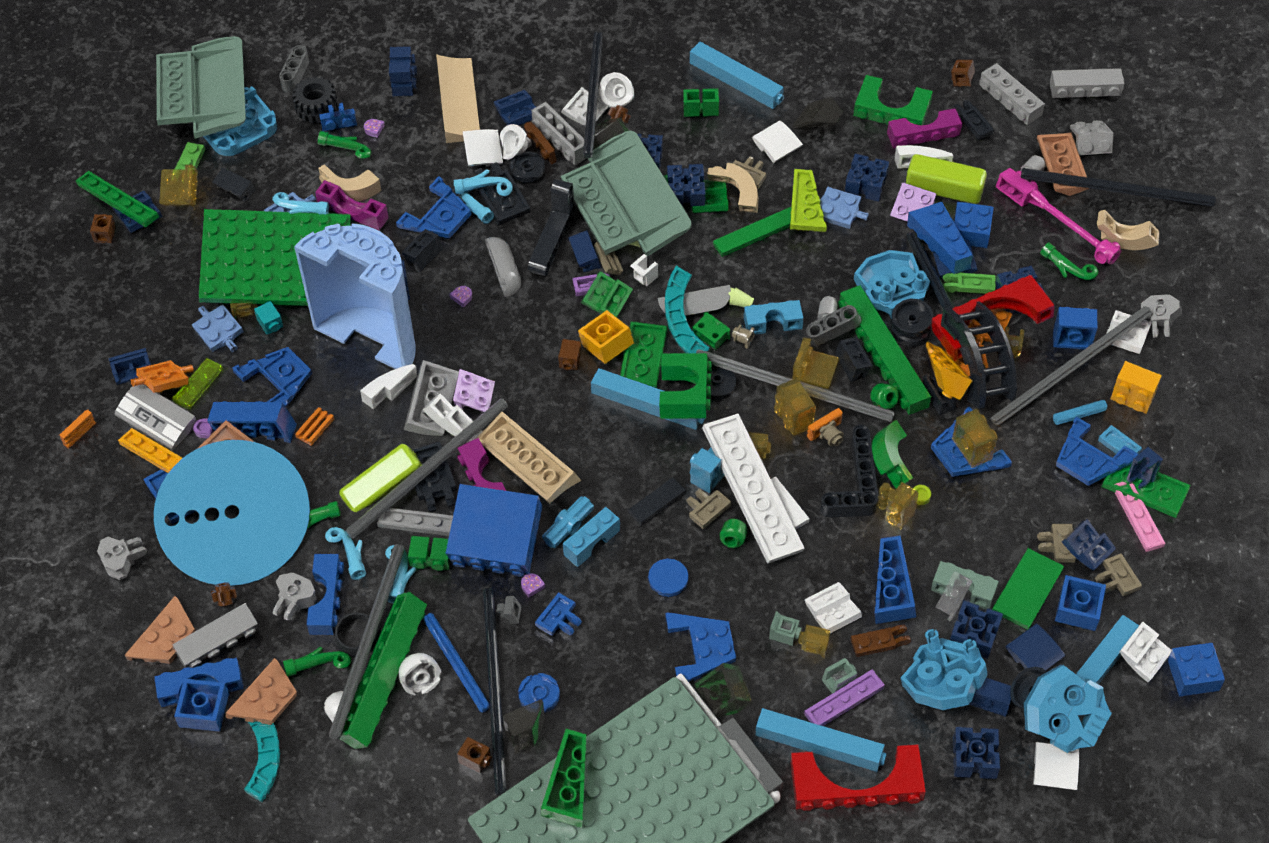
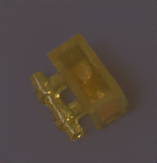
(899, 503)

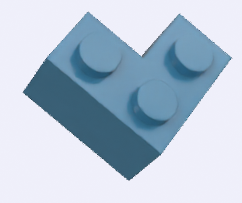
(706, 470)

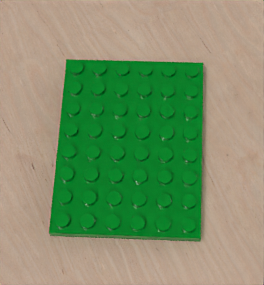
(254, 255)

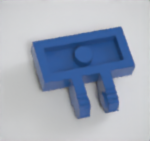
(338, 119)
(556, 613)

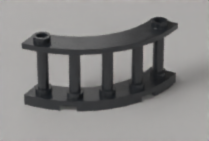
(972, 353)

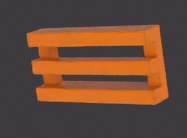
(312, 424)
(814, 428)
(77, 429)

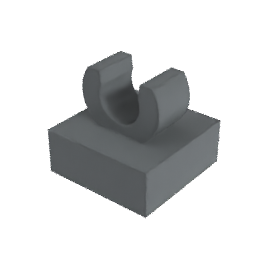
(510, 610)

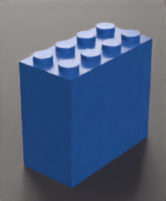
(494, 530)

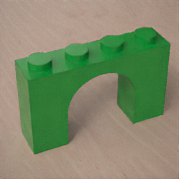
(870, 108)
(688, 403)

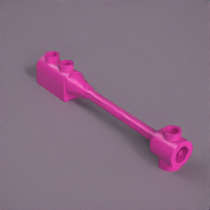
(1027, 192)

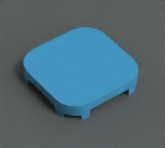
(258, 126)

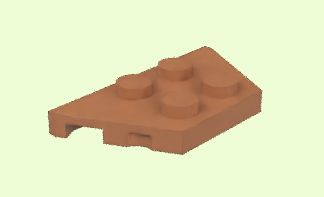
(164, 631)
(265, 696)

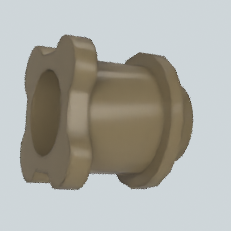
(743, 335)
(831, 434)

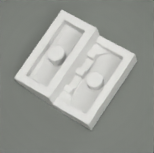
(577, 107)
(777, 141)
(482, 147)
(1133, 339)
(833, 608)
(1145, 652)
(1055, 767)

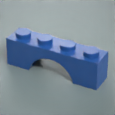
(322, 616)
(170, 684)

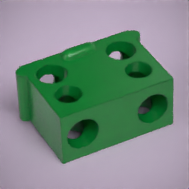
(711, 331)

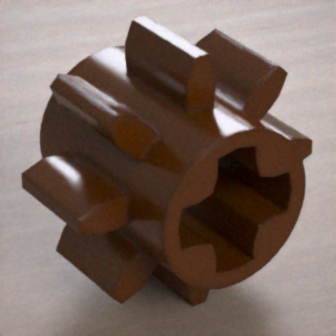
(619, 111)
(223, 594)

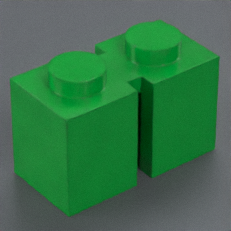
(709, 103)
(420, 556)

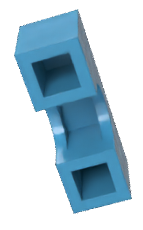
(787, 313)
(580, 544)

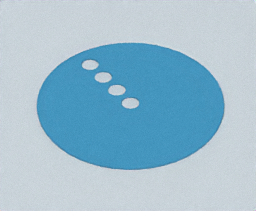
(239, 549)

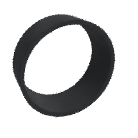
(352, 651)

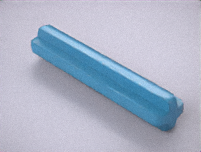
(1081, 411)

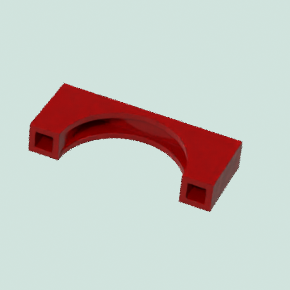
(1022, 295)
(816, 791)

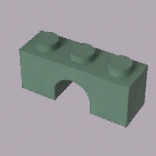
(981, 588)

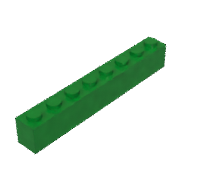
(886, 352)
(382, 670)

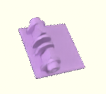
(911, 199)
(473, 391)

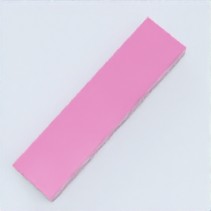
(1140, 520)

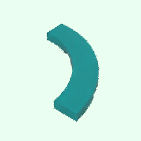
(675, 312)
(268, 760)

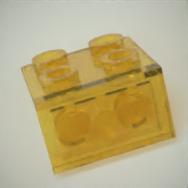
(178, 186)
(813, 366)

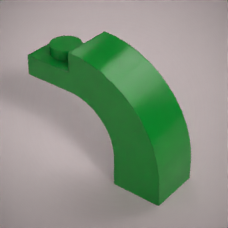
(887, 456)

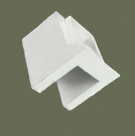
(644, 274)

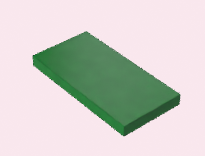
(644, 357)
(1162, 495)
(1028, 588)

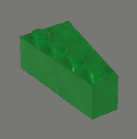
(566, 785)

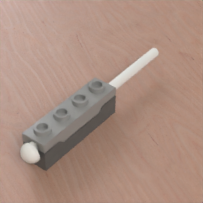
(742, 746)

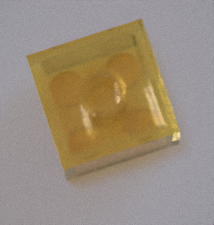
(794, 406)
(974, 438)

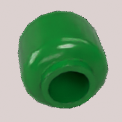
(884, 396)
(733, 533)

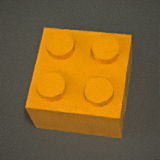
(606, 336)
(1135, 387)

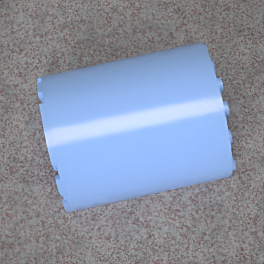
(358, 285)

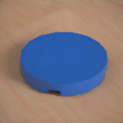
(668, 577)
(539, 687)

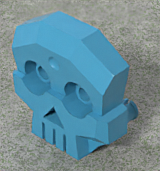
(887, 270)
(945, 672)
(1051, 701)

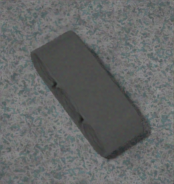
(294, 68)
(824, 325)

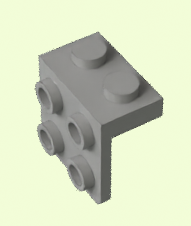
(1092, 137)

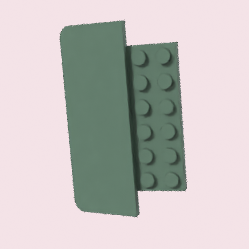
(202, 86)
(627, 197)

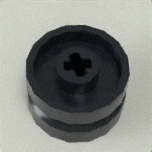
(912, 322)
(1023, 684)

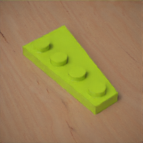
(806, 207)

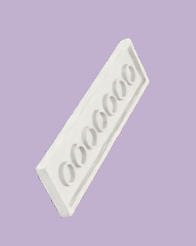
(753, 488)

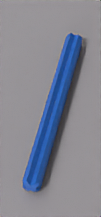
(456, 662)

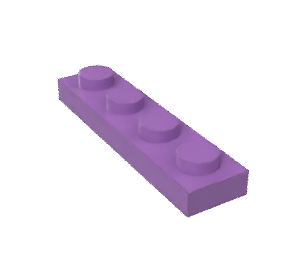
(844, 699)

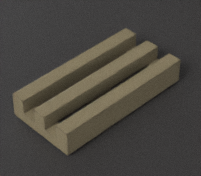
(609, 262)

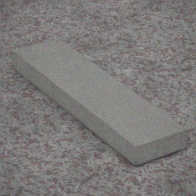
(416, 521)

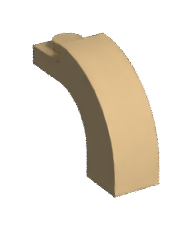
(742, 180)
(356, 188)
(1128, 237)

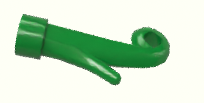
(362, 151)
(1063, 264)
(331, 510)
(314, 659)

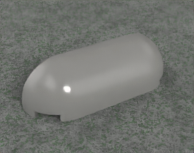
(504, 265)
(702, 300)

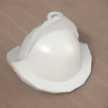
(615, 90)
(513, 141)

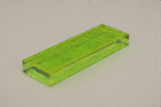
(197, 383)

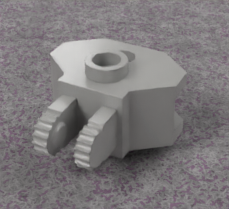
(1163, 312)
(118, 556)
(294, 594)

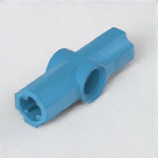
(567, 522)

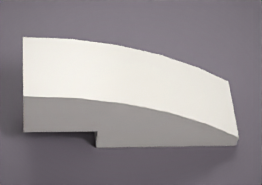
(904, 154)
(388, 385)
(448, 417)

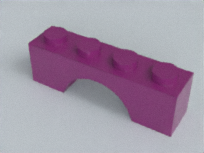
(905, 133)
(370, 214)
(475, 458)

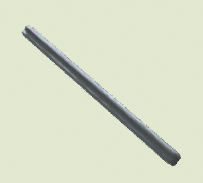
(1071, 366)
(811, 390)
(425, 469)
(366, 642)

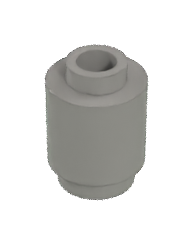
(1036, 163)
(827, 306)

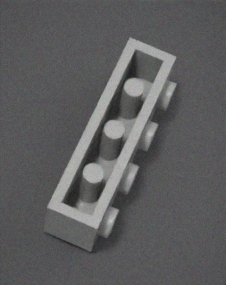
(1086, 83)
(1011, 94)
(559, 132)
(215, 636)

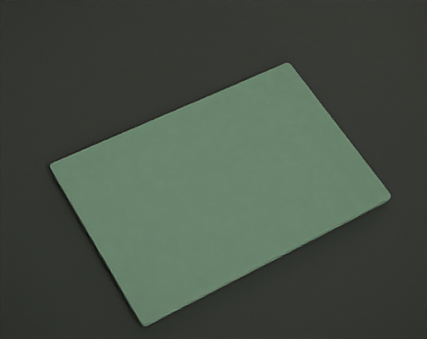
(648, 779)

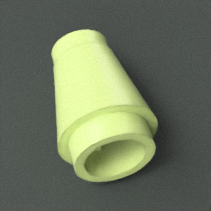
(739, 298)

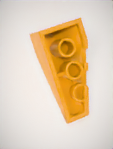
(947, 373)

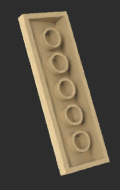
(457, 97)
(527, 458)

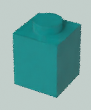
(268, 317)

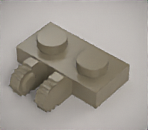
(756, 173)
(709, 509)
(1057, 534)
(1121, 574)

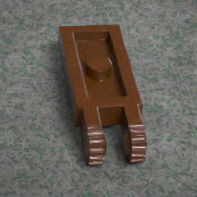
(540, 142)
(879, 640)

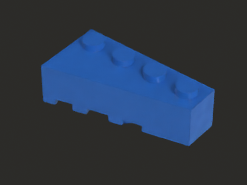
(942, 236)
(255, 418)
(894, 589)

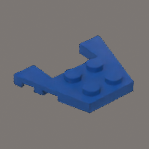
(443, 217)
(282, 369)
(955, 461)
(1086, 461)
(710, 643)

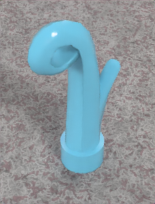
(481, 181)
(282, 200)
(477, 208)
(356, 568)
(401, 577)

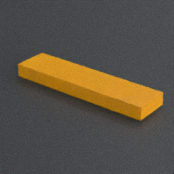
(149, 450)

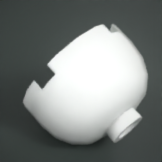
(419, 673)

